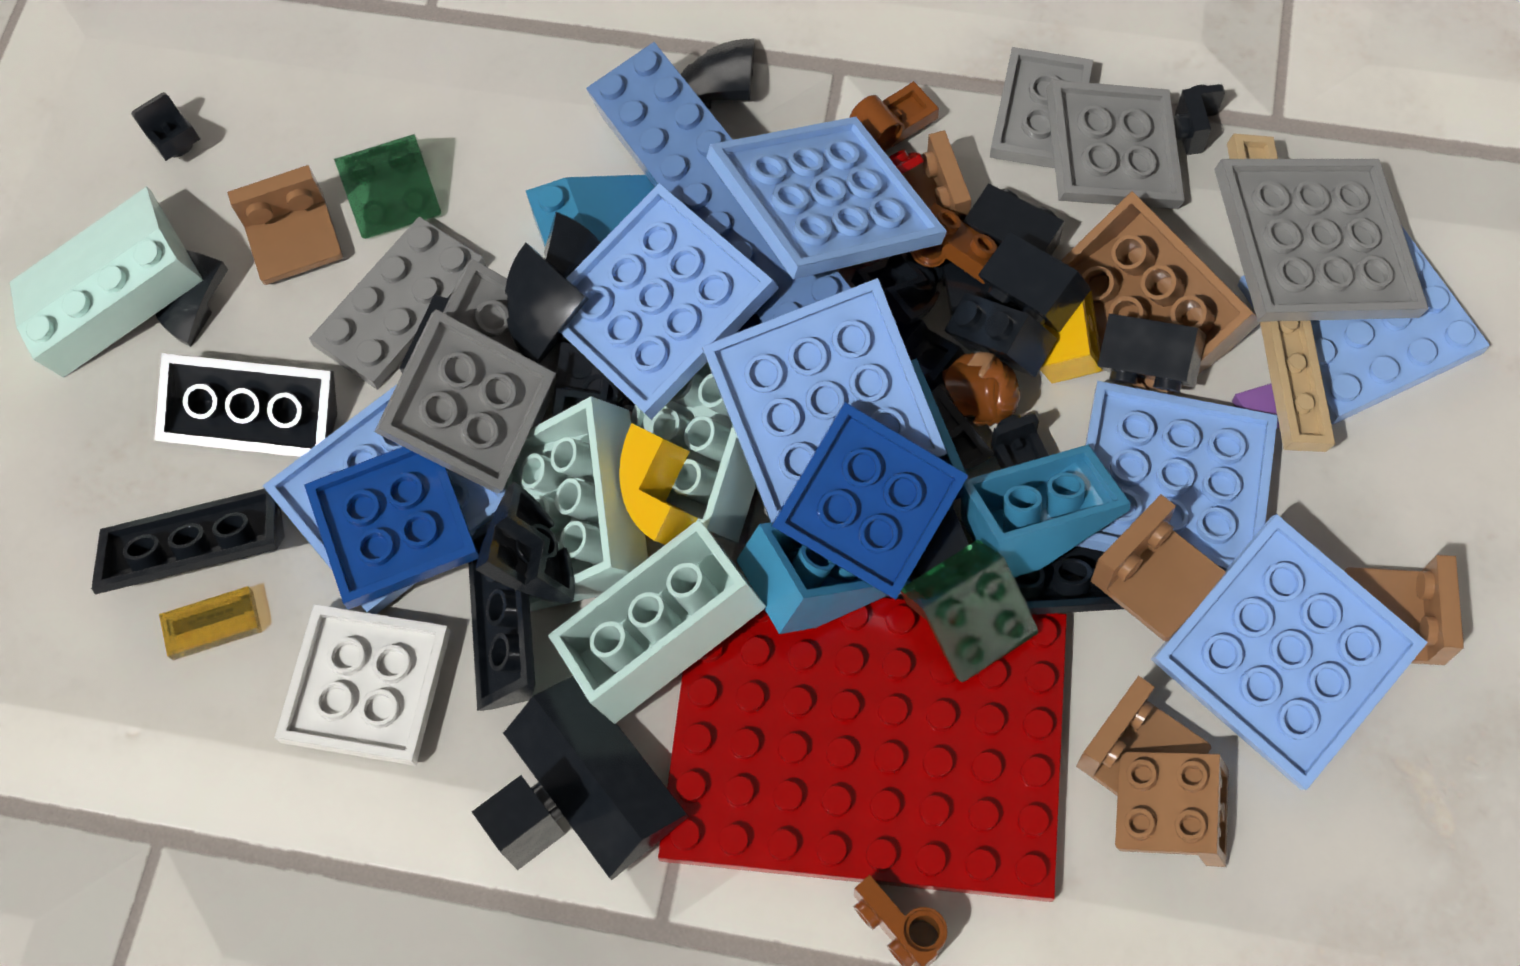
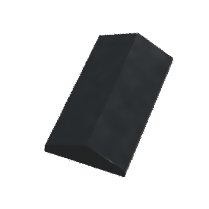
(244, 405)
(186, 540)
(1065, 585)
(500, 639)
(594, 776)

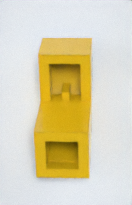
(646, 478)

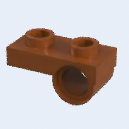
(897, 115)
(960, 245)
(879, 910)

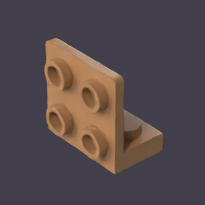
(940, 177)
(286, 224)
(1156, 572)
(1424, 601)
(1135, 727)
(1173, 805)

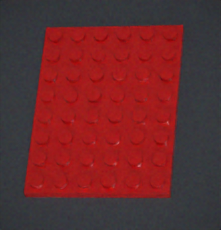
(871, 758)

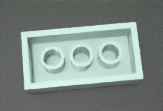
(655, 622)

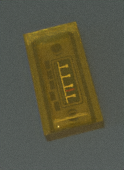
(210, 623)

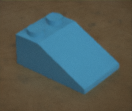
(592, 201)
(1041, 507)
(798, 584)

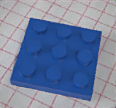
(869, 500)
(389, 524)

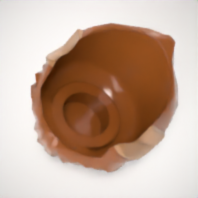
(982, 388)

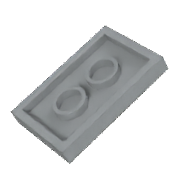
(1023, 116)

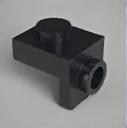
(1192, 115)
(165, 127)
(1017, 440)

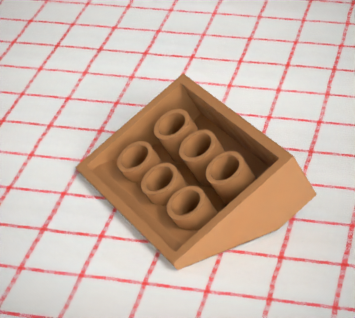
(1151, 274)

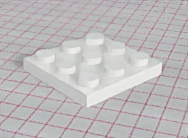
(363, 684)

